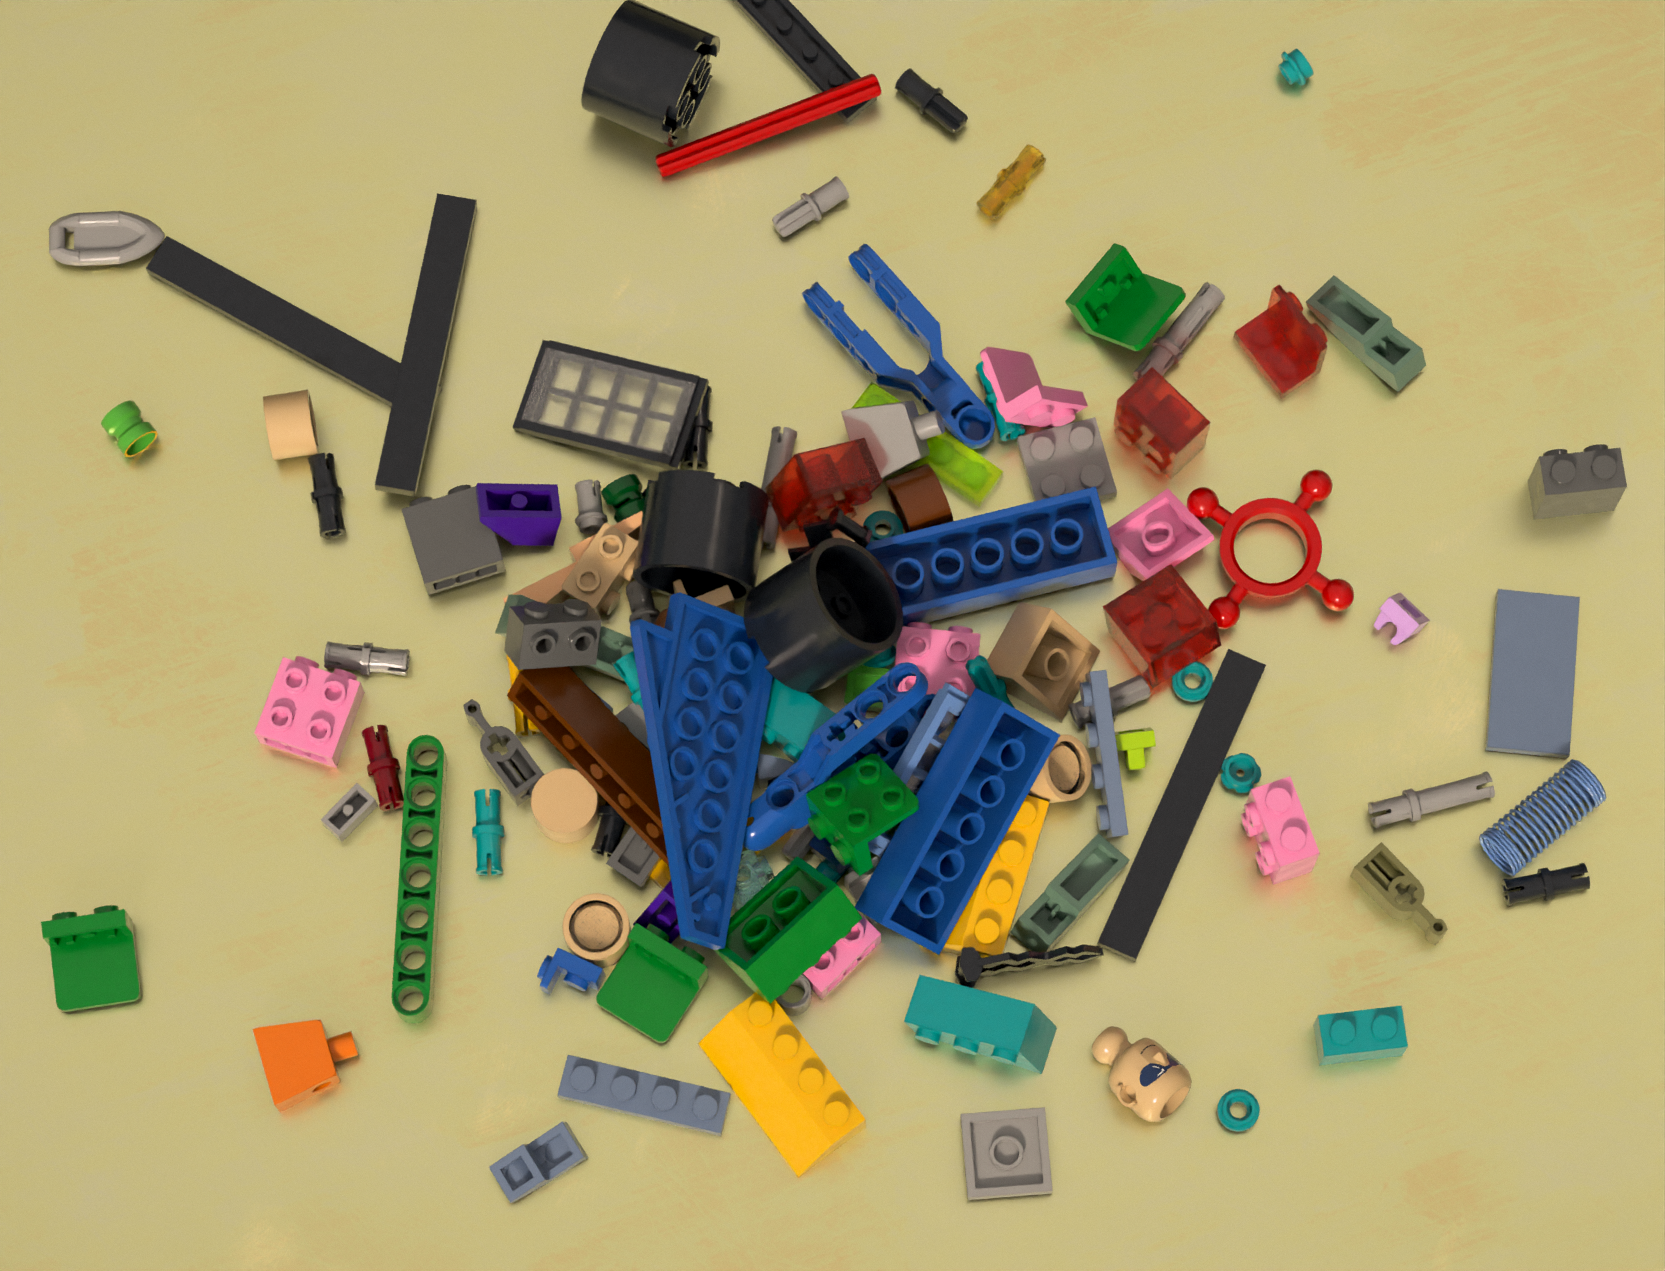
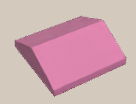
(1158, 536)

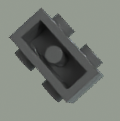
(552, 634)

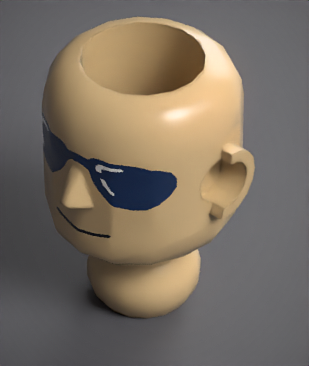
(1142, 1074)

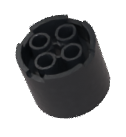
(649, 72)
(700, 534)
(824, 615)

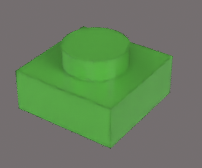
(860, 680)

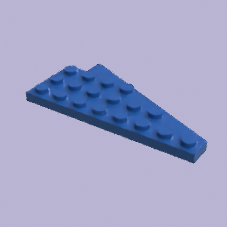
(704, 726)

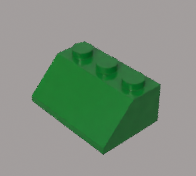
(787, 928)

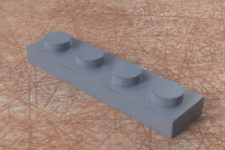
(1101, 735)
(644, 1095)

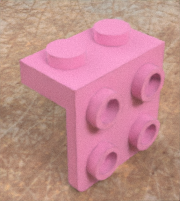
(1021, 393)

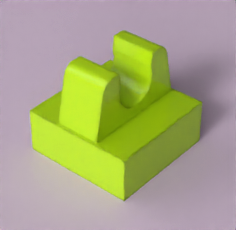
(1133, 745)

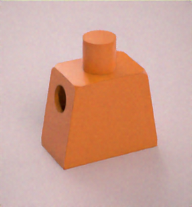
(301, 1059)

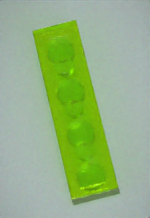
(949, 458)

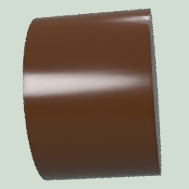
(918, 499)

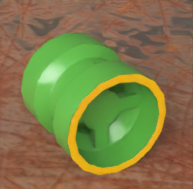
(129, 428)

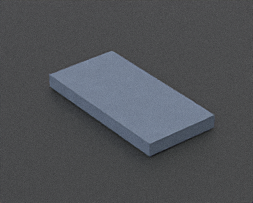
(1532, 673)

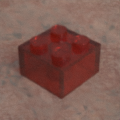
(1160, 424)
(820, 481)
(1162, 625)

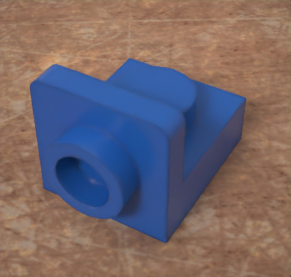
(577, 970)

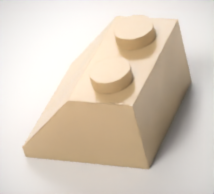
(1042, 659)

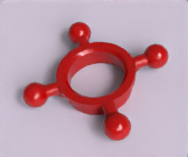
(1314, 487)

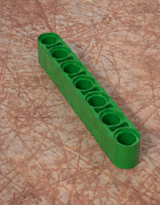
(414, 859)

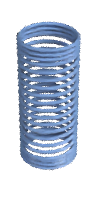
(1505, 852)

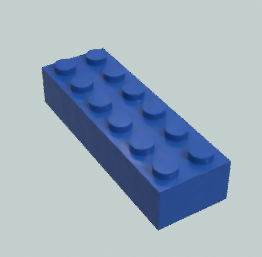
(999, 556)
(959, 823)

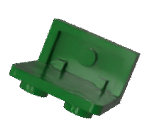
(1122, 301)
(858, 808)
(93, 958)
(653, 983)

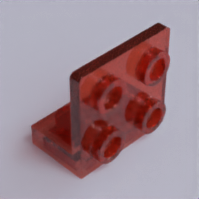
(1284, 343)

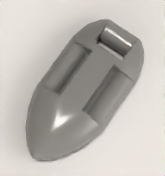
(103, 238)

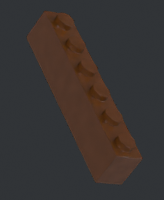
(595, 745)

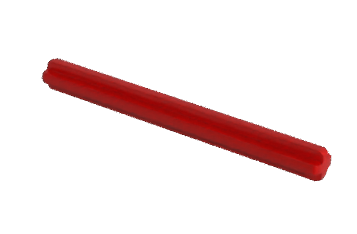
(768, 125)

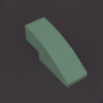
(1367, 333)
(1069, 895)

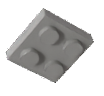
(1066, 460)
(1006, 1153)

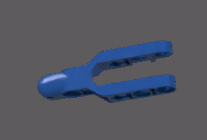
(935, 387)
(824, 756)

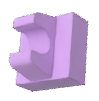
(1404, 615)

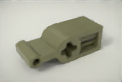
(1384, 878)

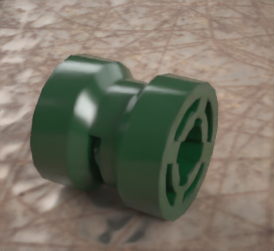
(624, 496)

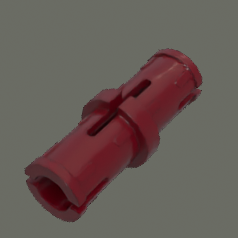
(383, 767)

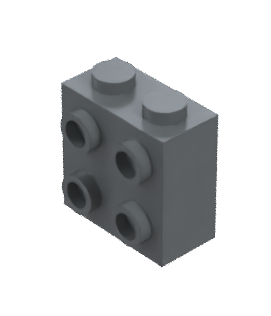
(1577, 482)
(451, 540)

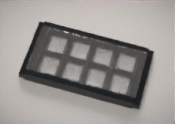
(611, 404)

